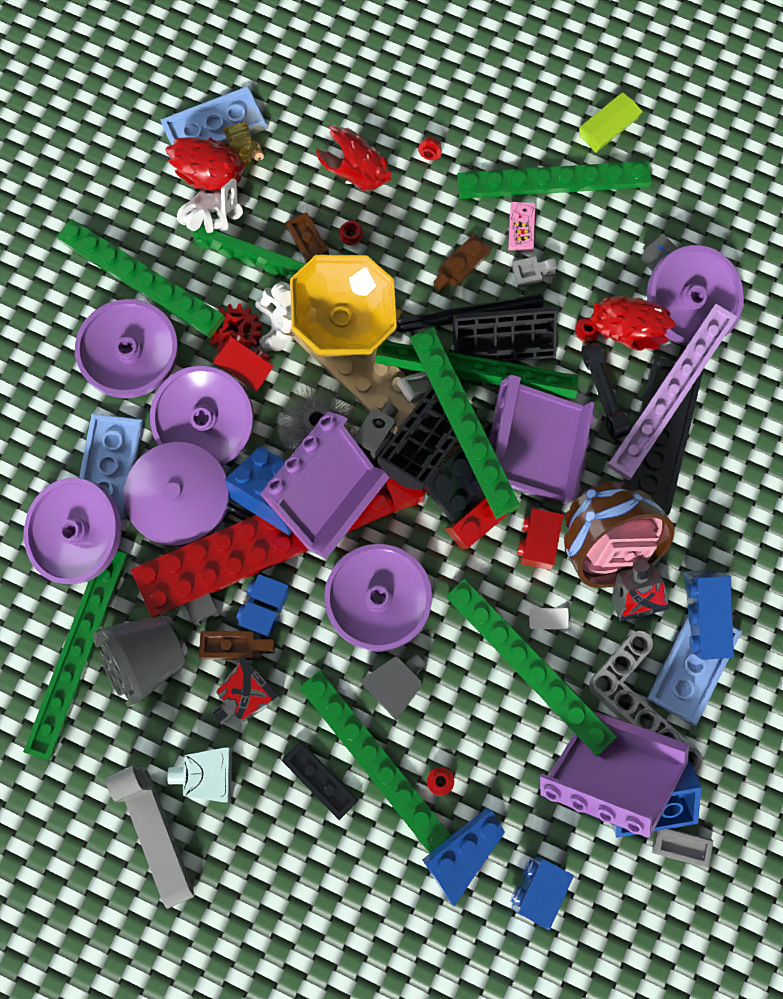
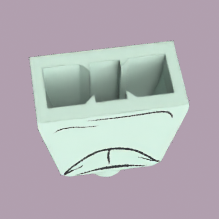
(205, 775)

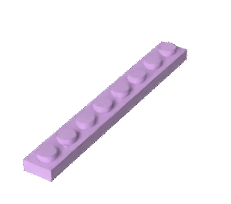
(672, 392)

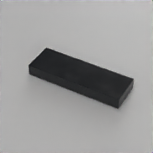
(320, 780)

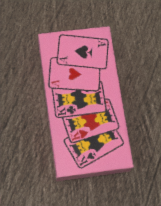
(521, 226)

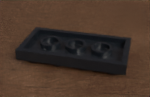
(455, 485)

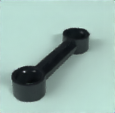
(615, 418)

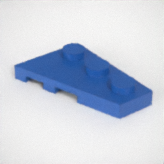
(463, 854)

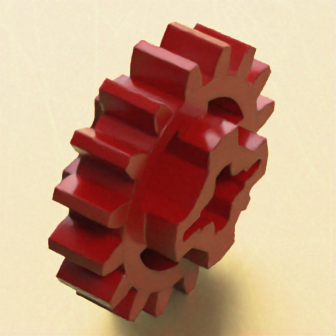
(242, 322)

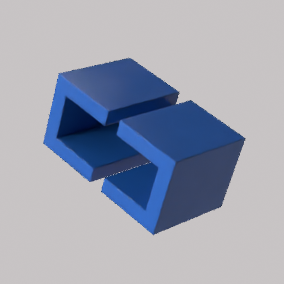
(268, 593)

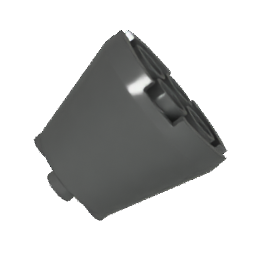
(140, 655)

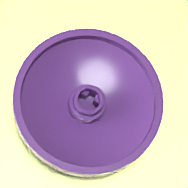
(690, 285)
(126, 348)
(203, 409)
(176, 494)
(72, 531)
(378, 597)

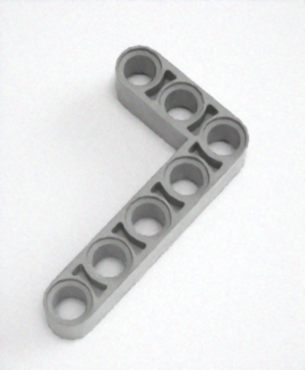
(637, 705)
(138, 792)

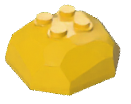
(342, 305)

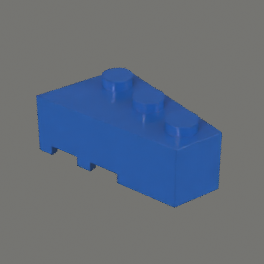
(709, 614)

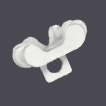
(204, 203)
(280, 317)

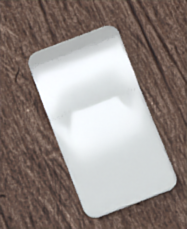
(549, 618)

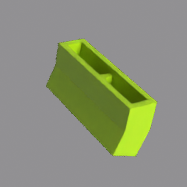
(609, 122)

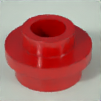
(430, 149)
(347, 227)
(584, 335)
(440, 771)

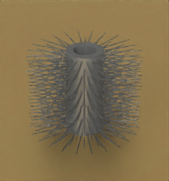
(310, 417)

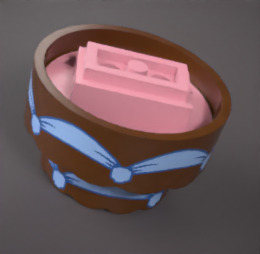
(613, 530)

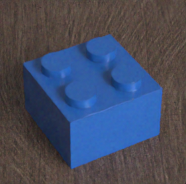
(541, 892)

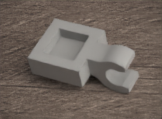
(530, 272)

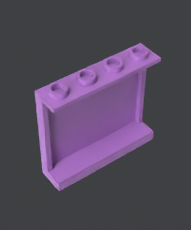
(540, 440)
(324, 486)
(622, 784)

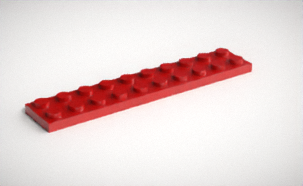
(227, 559)

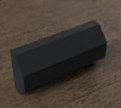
(507, 334)
(419, 444)

